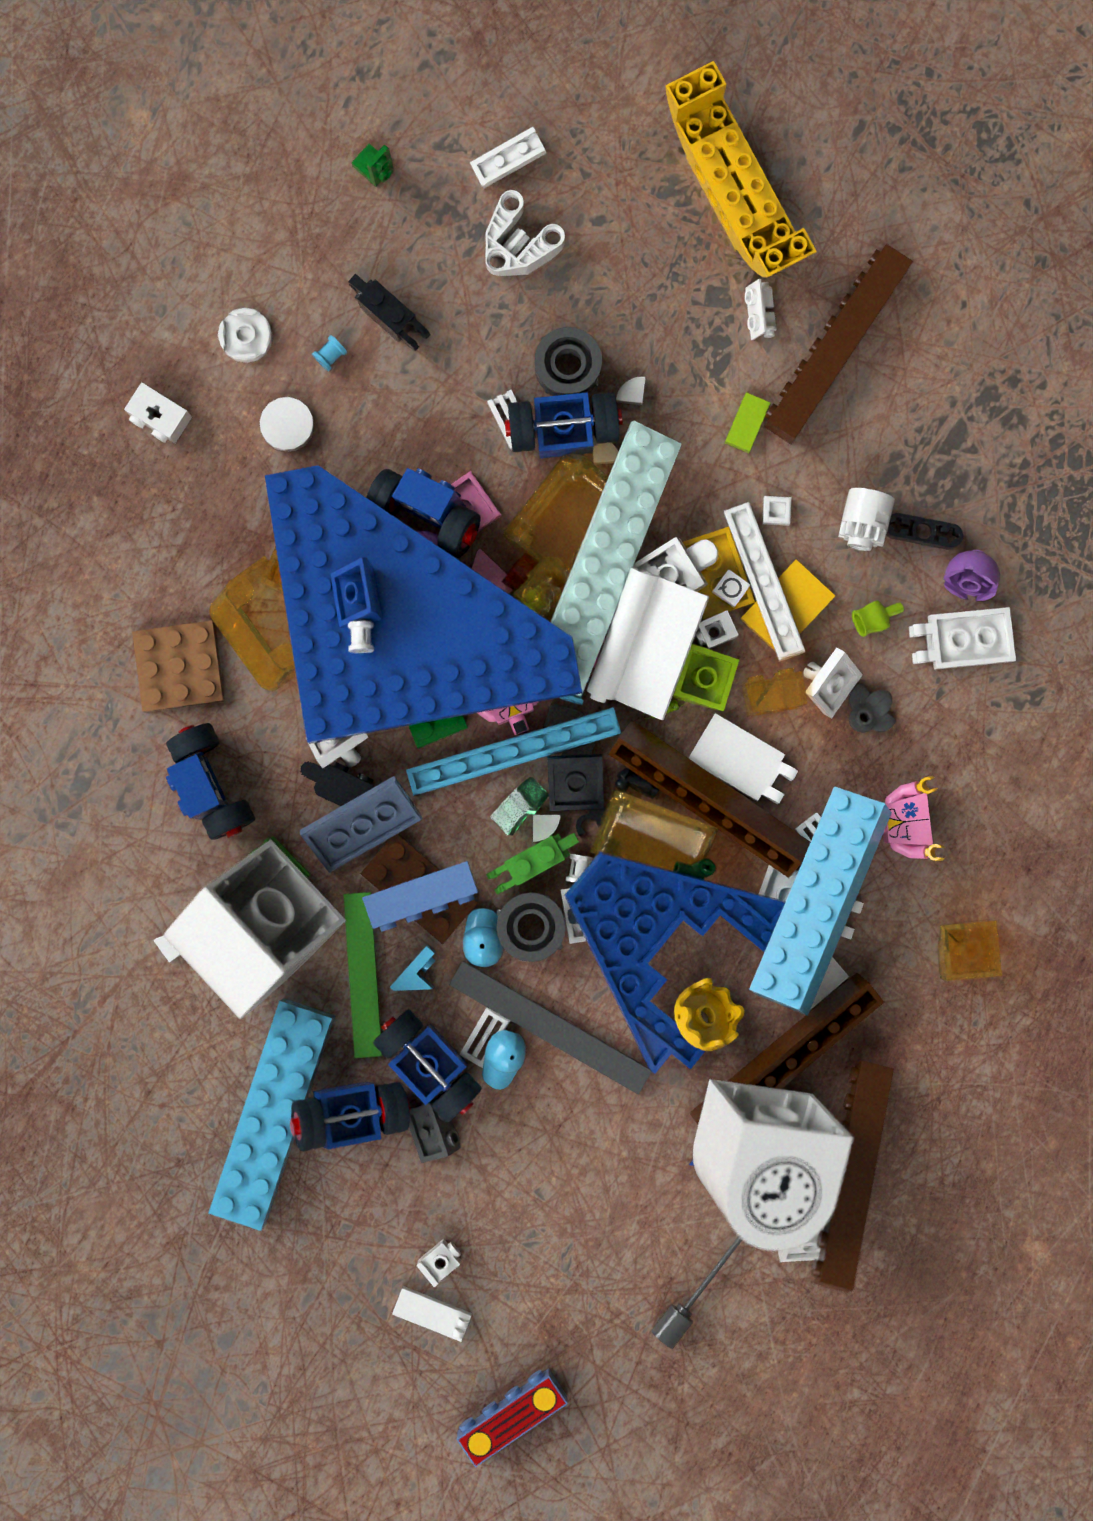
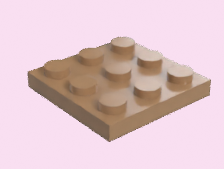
(178, 666)

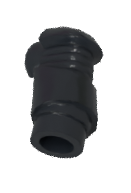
(628, 778)

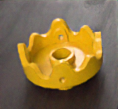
(721, 1013)

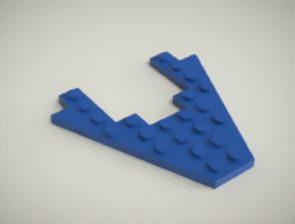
(630, 914)

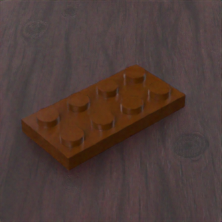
(401, 863)

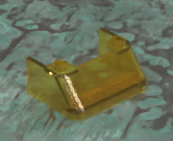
(268, 667)

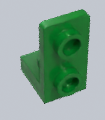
(374, 164)

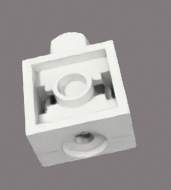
(680, 564)

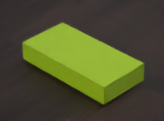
(747, 422)

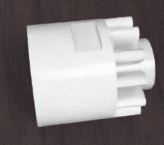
(866, 518)

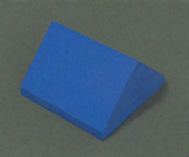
(356, 593)

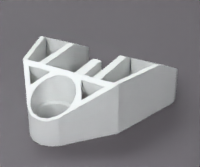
(534, 254)

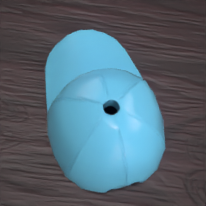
(482, 929)
(497, 1065)

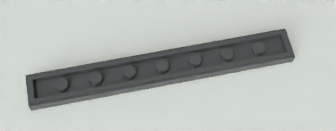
(550, 1027)

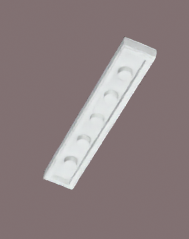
(764, 582)

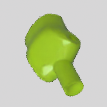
(874, 617)

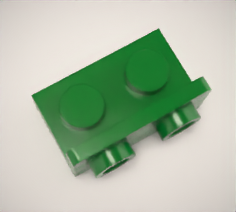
(433, 731)

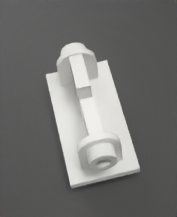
(758, 297)

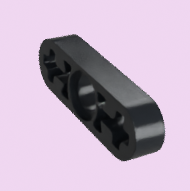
(904, 520)

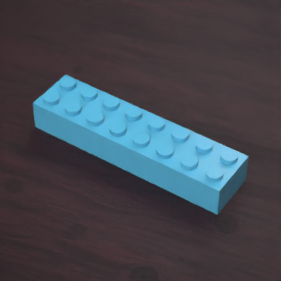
(820, 900)
(264, 1130)

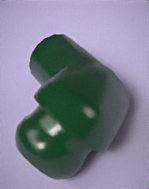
(699, 869)

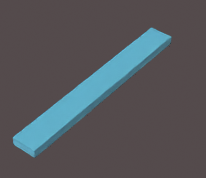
(513, 751)

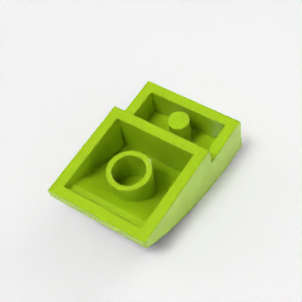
(706, 678)

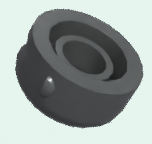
(570, 342)
(527, 949)

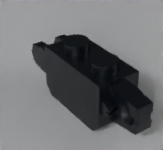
(387, 311)
(335, 783)

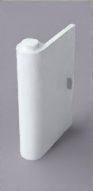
(647, 643)

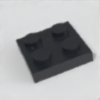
(575, 782)

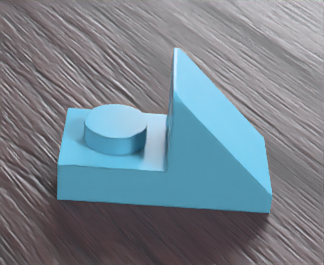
(410, 978)

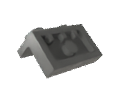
(432, 1134)

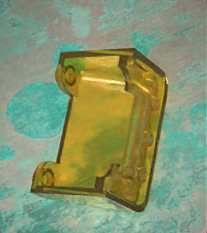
(559, 511)
(651, 833)

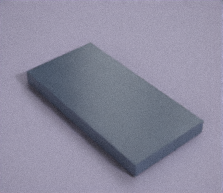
(361, 824)

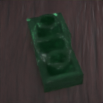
(519, 804)

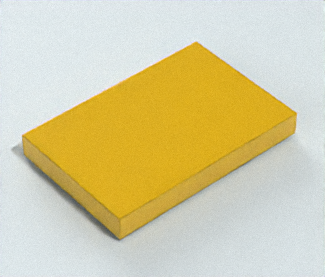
(727, 559)
(804, 596)

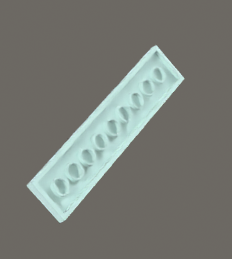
(613, 541)

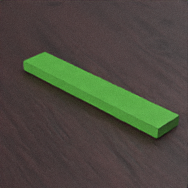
(362, 976)

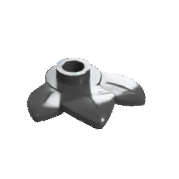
(873, 707)

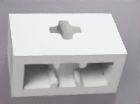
(146, 402)

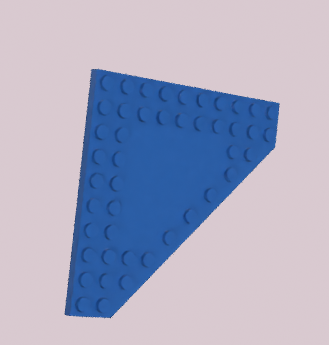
(444, 635)

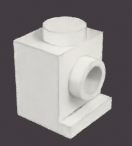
(725, 628)
(443, 1250)

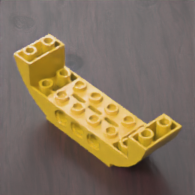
(732, 174)

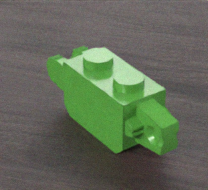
(534, 860)

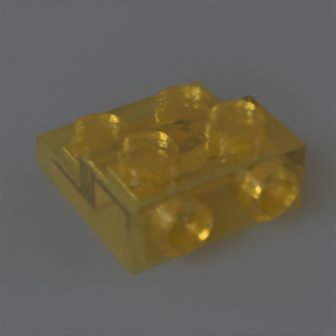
(543, 587)

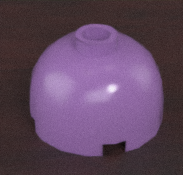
(973, 575)

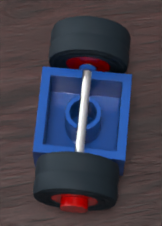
(563, 424)
(430, 502)
(198, 785)
(428, 1065)
(349, 1115)

